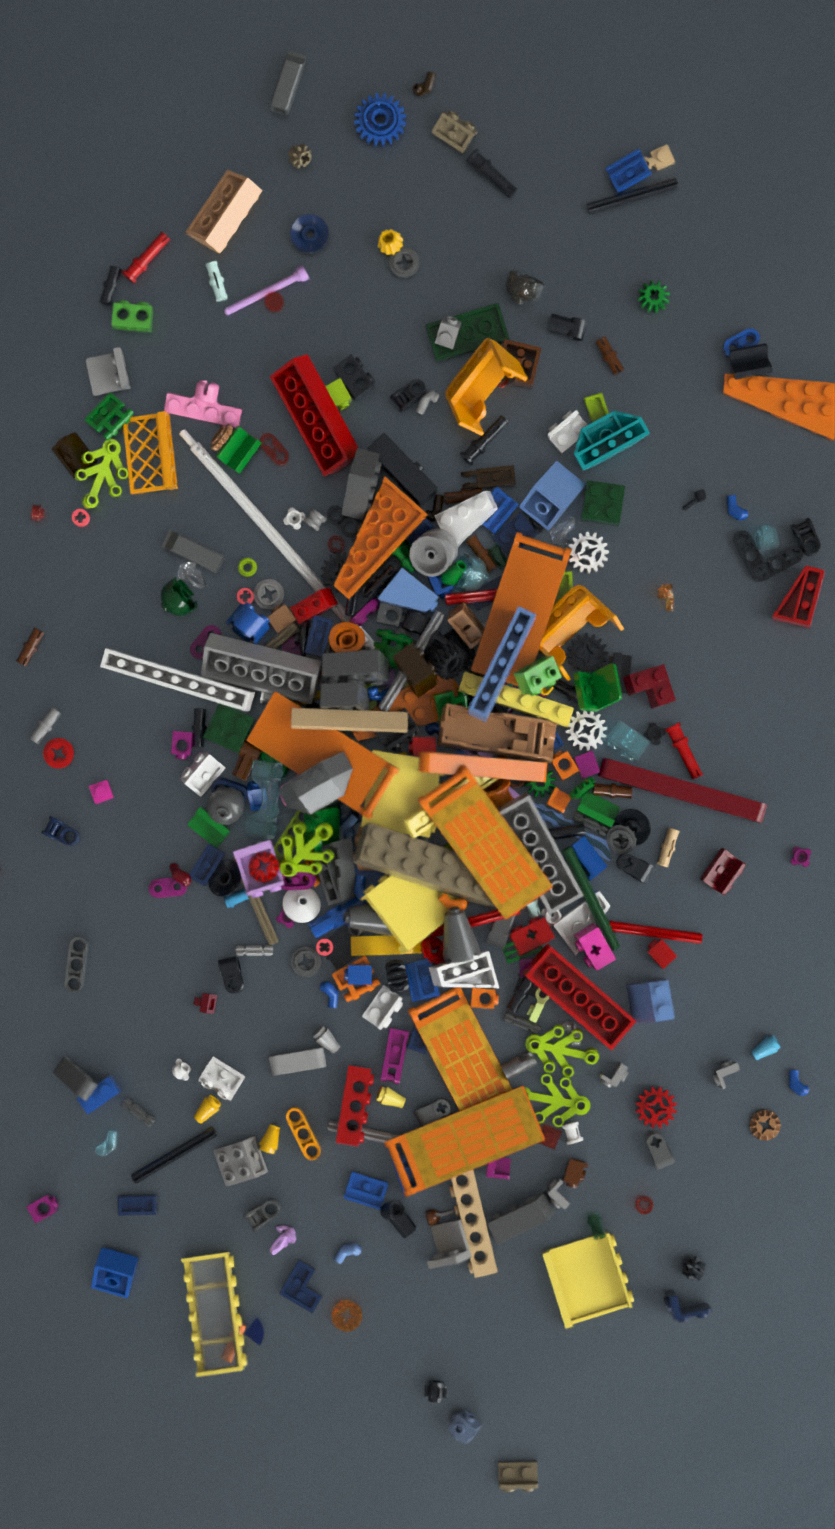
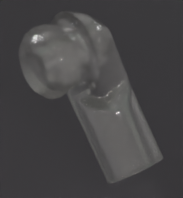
(569, 1026)

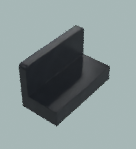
(750, 361)

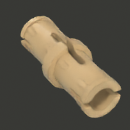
(668, 847)

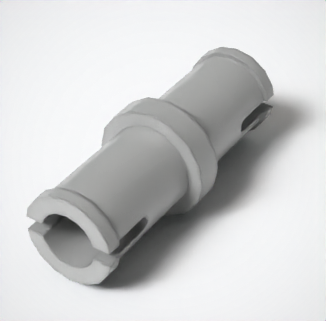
(45, 725)

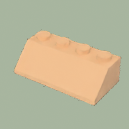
(224, 211)

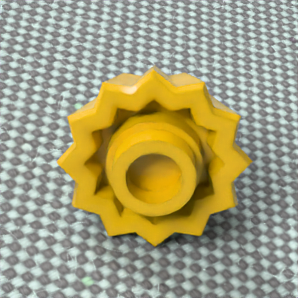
(390, 242)

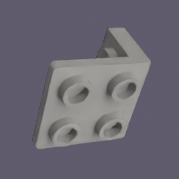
(108, 373)
(240, 1161)
(450, 1244)

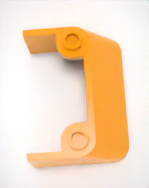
(478, 380)
(568, 617)

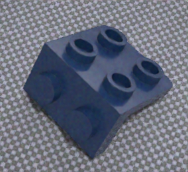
(683, 1314)

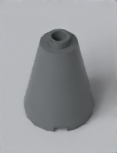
(365, 918)
(458, 937)

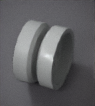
(433, 552)

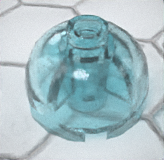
(474, 575)

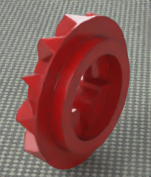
(49, 754)
(260, 875)
(432, 944)

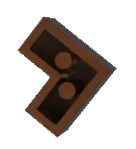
(527, 356)

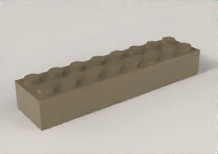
(418, 863)

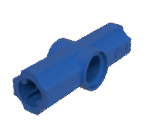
(332, 918)

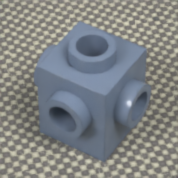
(464, 1426)

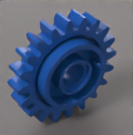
(380, 131)

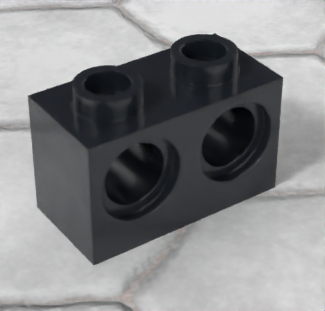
(350, 379)

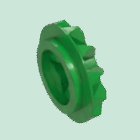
(582, 788)

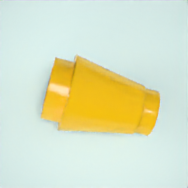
(208, 1107)
(270, 1139)

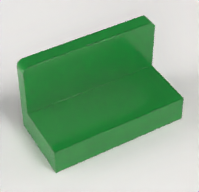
(238, 449)
(598, 809)
(207, 828)

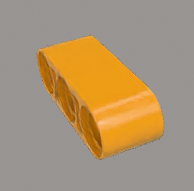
(303, 1143)

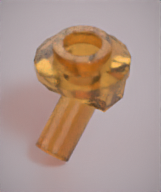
(666, 592)

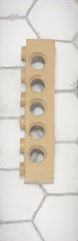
(487, 1265)

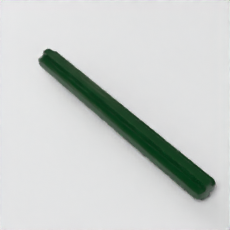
(590, 898)

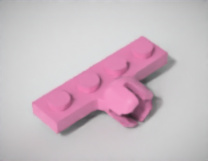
(203, 406)

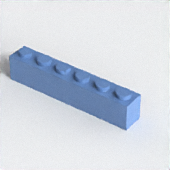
(502, 664)

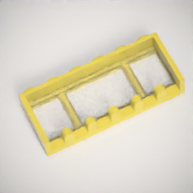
(214, 1314)

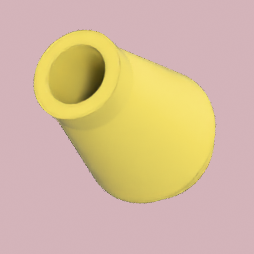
(389, 1097)

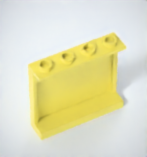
(401, 794)
(406, 909)
(587, 1278)

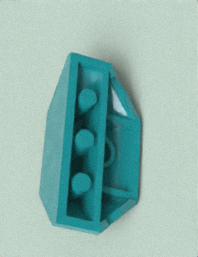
(608, 438)

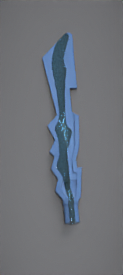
(557, 820)

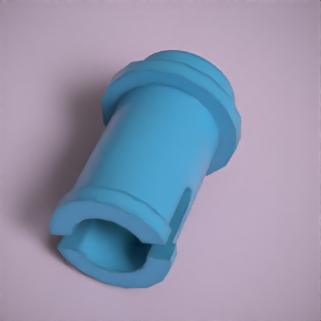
(235, 898)

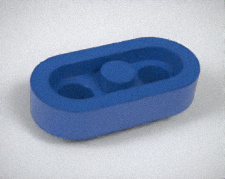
(740, 341)

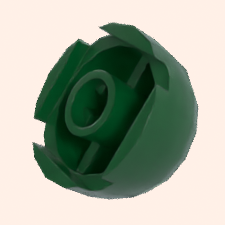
(177, 598)

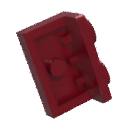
(723, 871)

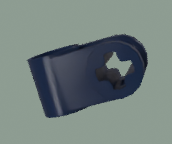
(57, 830)

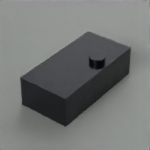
(403, 470)

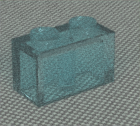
(627, 740)

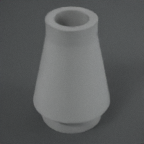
(325, 1038)

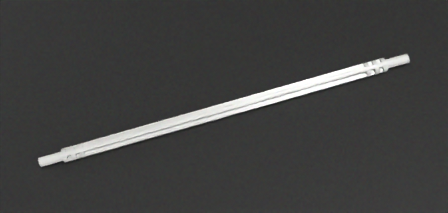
(266, 527)

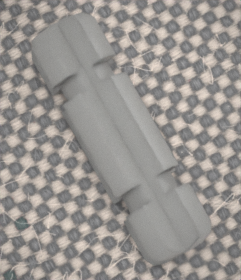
(254, 950)

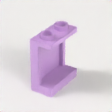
(252, 886)

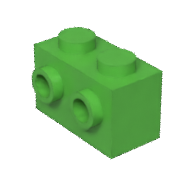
(537, 675)

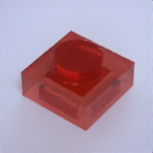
(551, 1136)

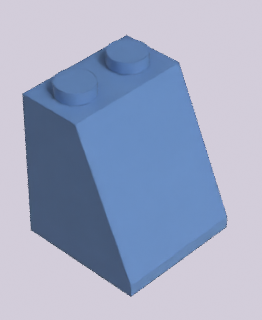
(552, 495)
(409, 594)
(650, 1001)

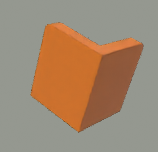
(558, 800)

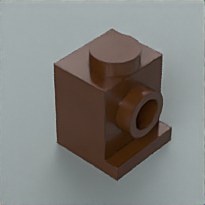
(574, 1172)

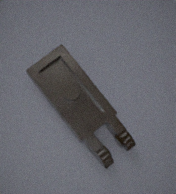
(490, 477)

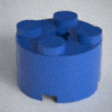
(248, 624)

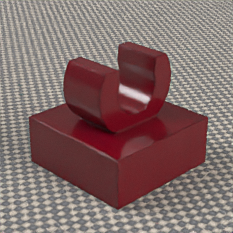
(206, 1003)

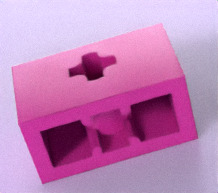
(601, 955)

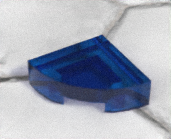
(256, 1331)

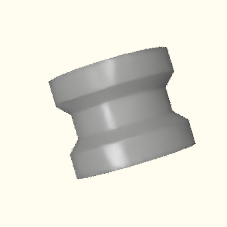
(314, 520)

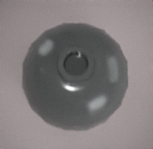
(225, 805)

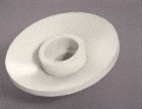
(298, 911)

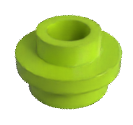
(243, 562)

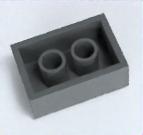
(361, 483)
(363, 666)

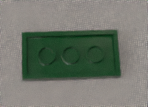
(474, 329)

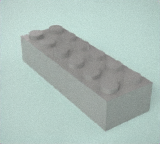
(261, 668)
(534, 835)

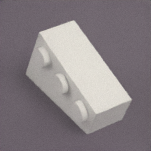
(467, 516)
(473, 973)

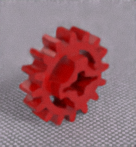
(655, 1115)

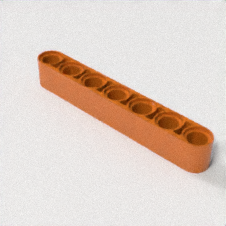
(483, 767)

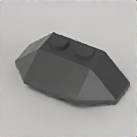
(318, 785)

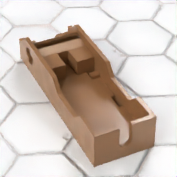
(497, 735)

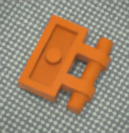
(342, 983)

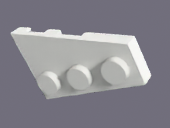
(578, 919)

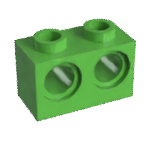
(131, 322)

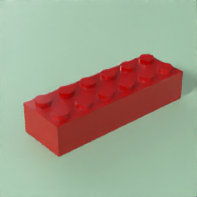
(315, 414)
(579, 997)

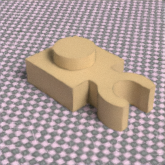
(660, 158)

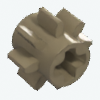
(299, 155)

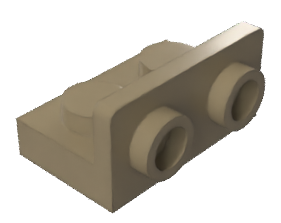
(454, 130)
(517, 1475)

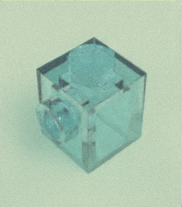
(766, 538)

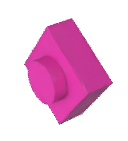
(101, 791)

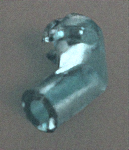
(109, 1145)

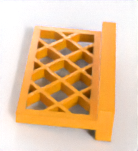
(165, 448)

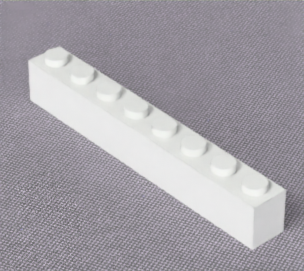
(177, 679)

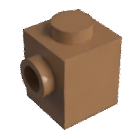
(281, 617)

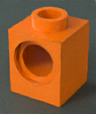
(572, 769)
(476, 992)

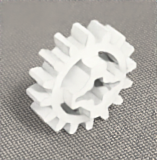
(591, 560)
(590, 738)

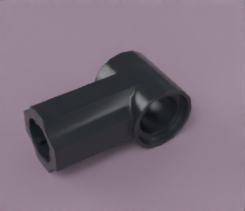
(571, 327)
(399, 1219)

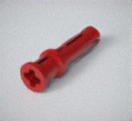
(140, 264)
(680, 742)

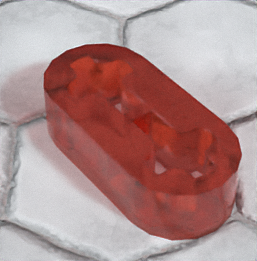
(271, 452)

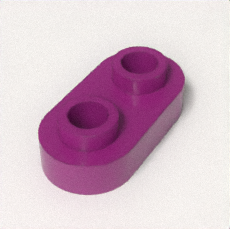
(360, 616)
(201, 640)
(299, 882)
(167, 888)

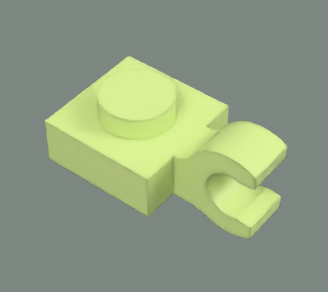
(535, 1010)

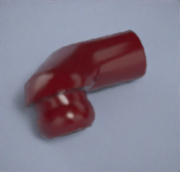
(180, 875)

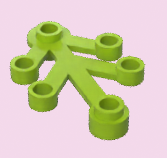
(102, 471)
(303, 852)
(559, 1049)
(558, 1101)

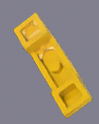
(379, 946)

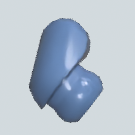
(348, 826)
(347, 1249)

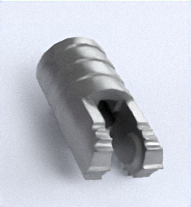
(518, 1064)

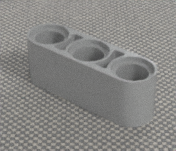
(297, 1061)

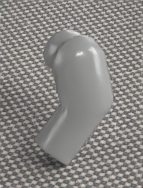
(425, 399)

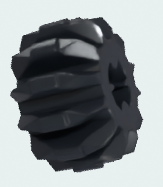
(397, 976)

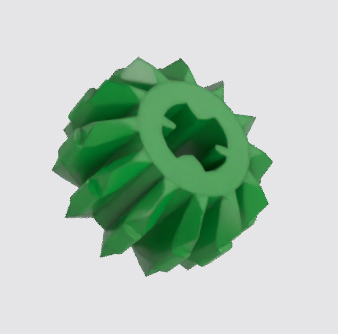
(660, 300)
(541, 789)

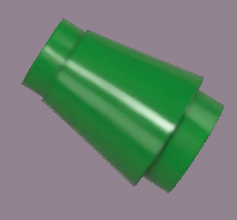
(453, 573)

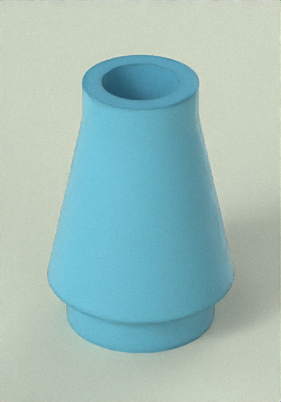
(766, 1047)

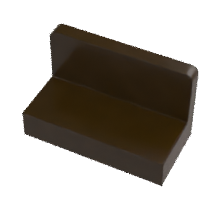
(70, 450)

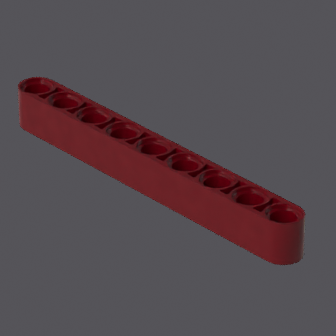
(682, 790)

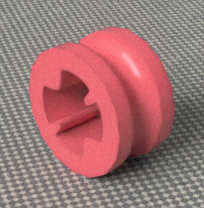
(76, 514)
(241, 592)
(324, 953)

